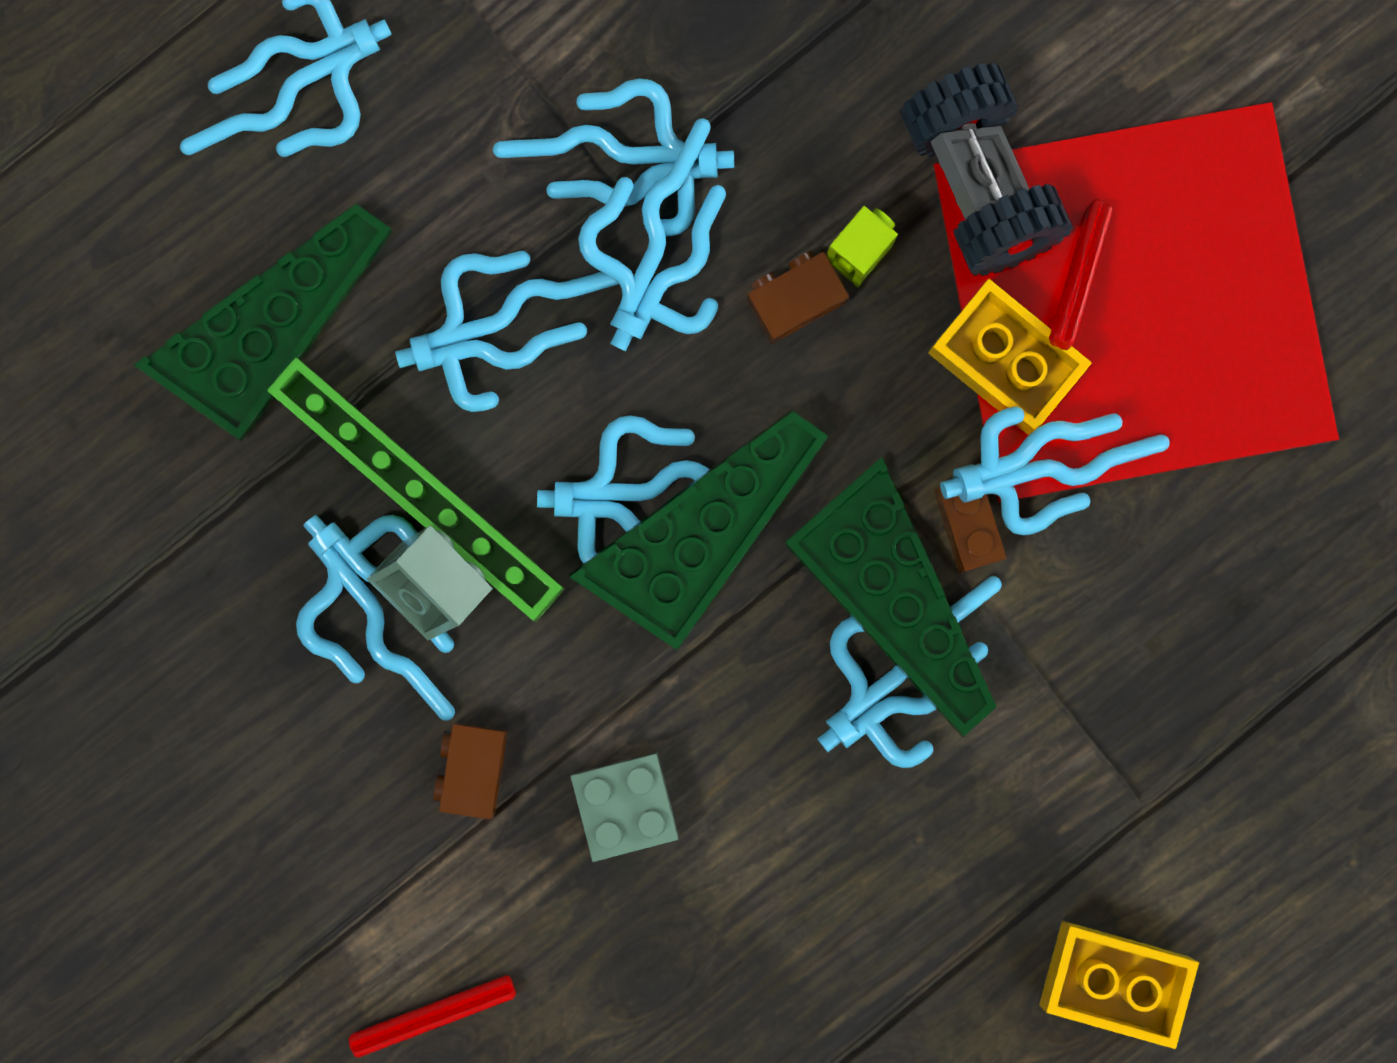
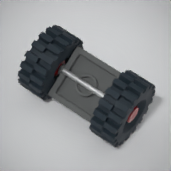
(962, 127)

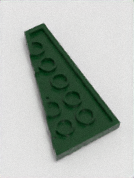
(255, 333)
(687, 548)
(882, 577)

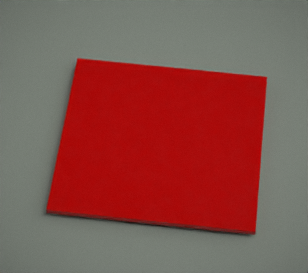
(1195, 301)

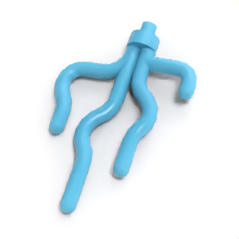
(340, 50)
(705, 165)
(640, 298)
(450, 342)
(1001, 474)
(589, 498)
(344, 564)
(865, 712)

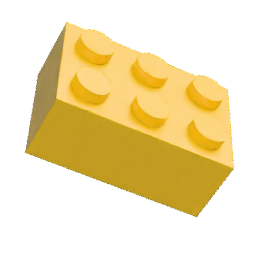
(1008, 356)
(1118, 984)

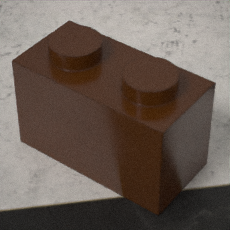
(796, 296)
(970, 531)
(471, 770)

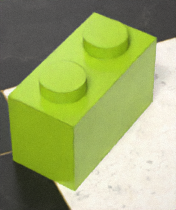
(862, 244)

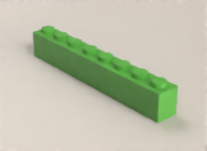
(415, 488)

